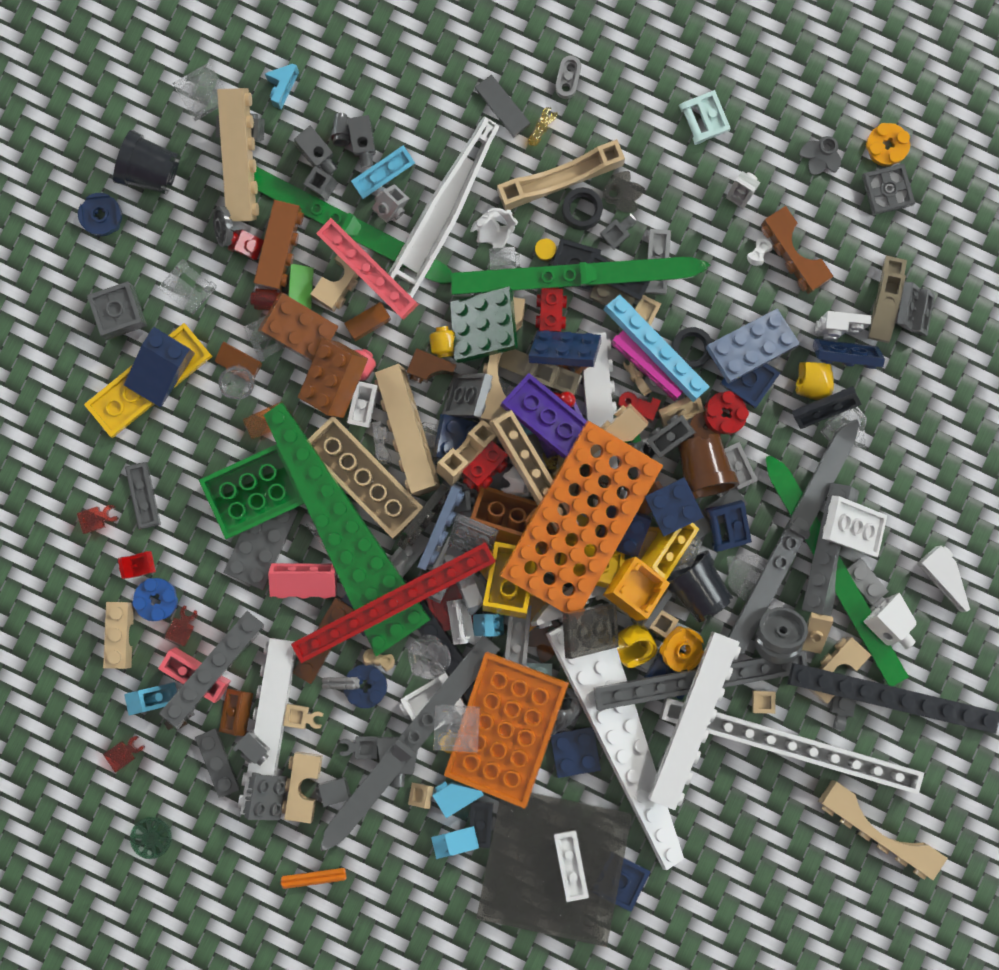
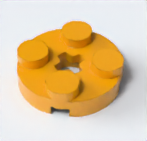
(899, 139)
(672, 644)

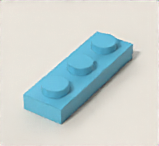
(382, 172)

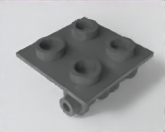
(265, 798)

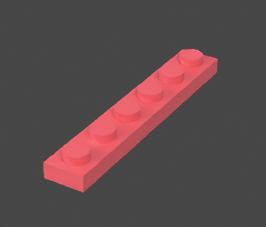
(367, 268)

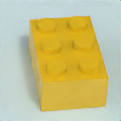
(502, 595)

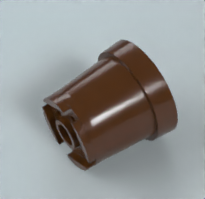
(706, 466)

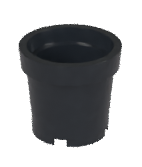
(145, 164)
(700, 587)

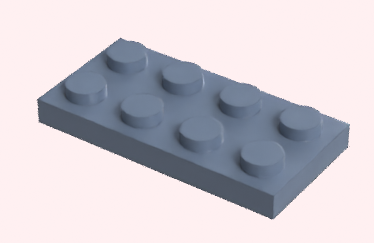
(752, 346)
(439, 534)

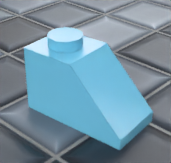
(149, 698)
(454, 797)

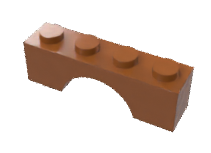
(810, 273)

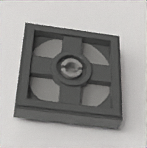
(888, 189)

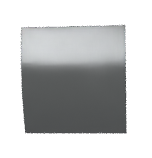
(915, 309)

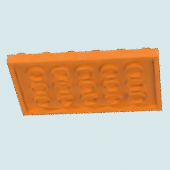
(514, 729)

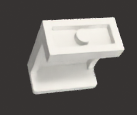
(415, 701)

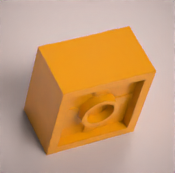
(636, 589)

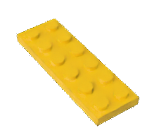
(119, 406)

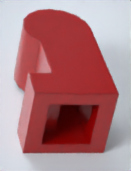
(646, 409)

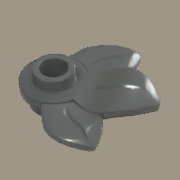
(819, 157)

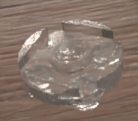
(417, 657)

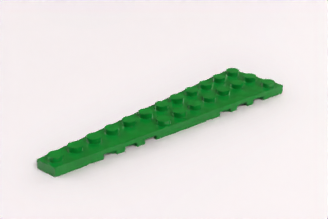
(350, 544)

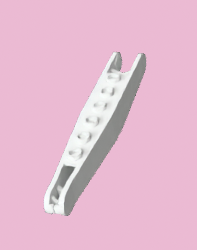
(442, 210)

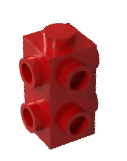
(551, 304)
(484, 467)

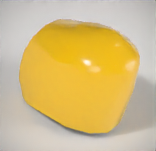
(815, 380)
(635, 646)

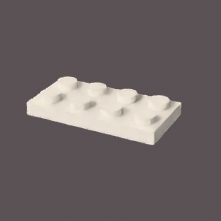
(854, 526)

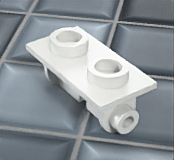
(460, 622)

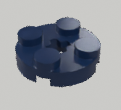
(91, 206)
(374, 694)

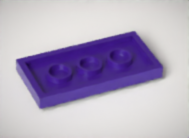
(545, 414)

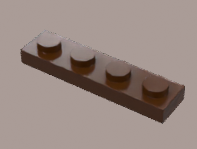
(309, 669)

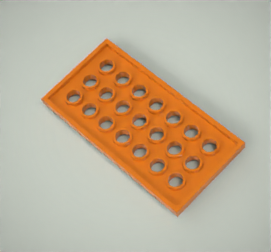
(558, 493)

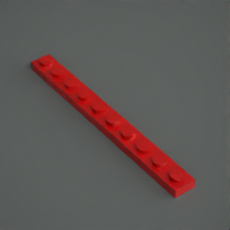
(393, 602)

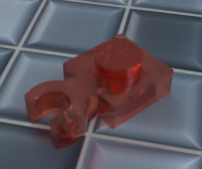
(93, 518)
(181, 630)
(121, 754)

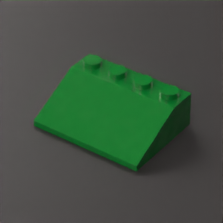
(251, 491)

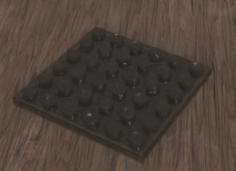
(524, 872)

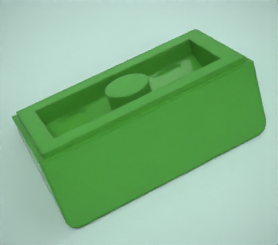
(301, 284)

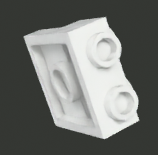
(835, 324)

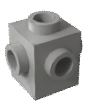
(390, 203)

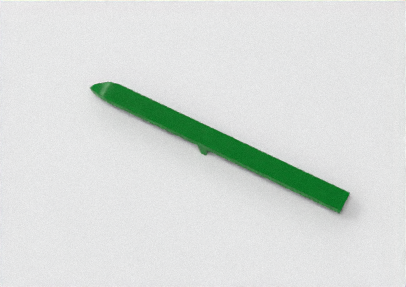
(358, 230)
(577, 275)
(845, 587)

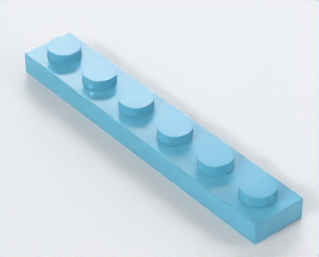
(656, 348)

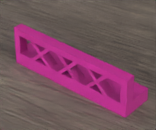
(645, 364)

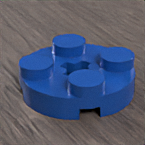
(150, 588)

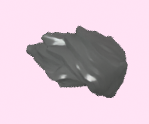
(568, 712)

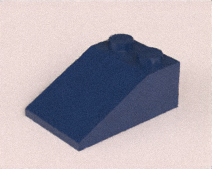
(158, 367)

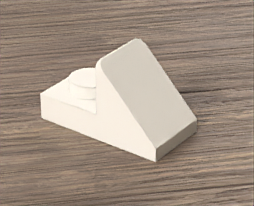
(362, 404)

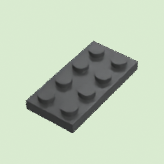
(260, 548)

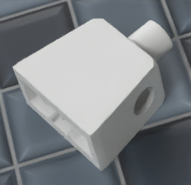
(892, 621)

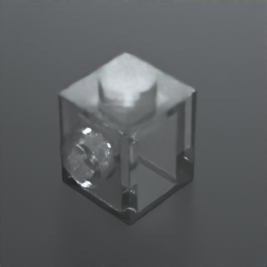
(503, 258)

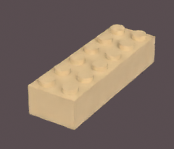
(365, 478)

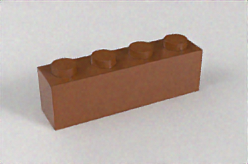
(278, 245)

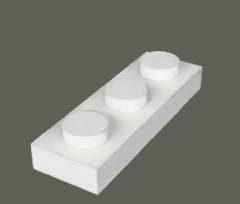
(571, 865)

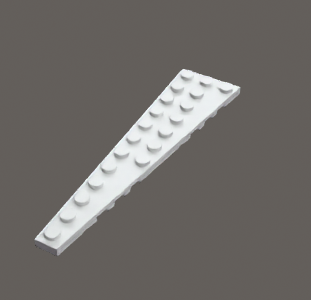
(622, 741)

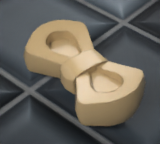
(385, 661)

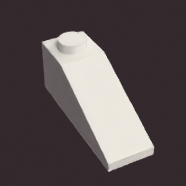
(743, 189)
(945, 574)

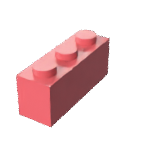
(302, 580)
(181, 666)

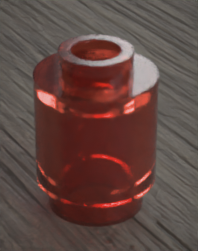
(263, 298)

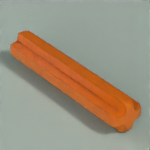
(313, 878)

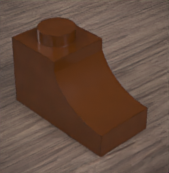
(425, 366)

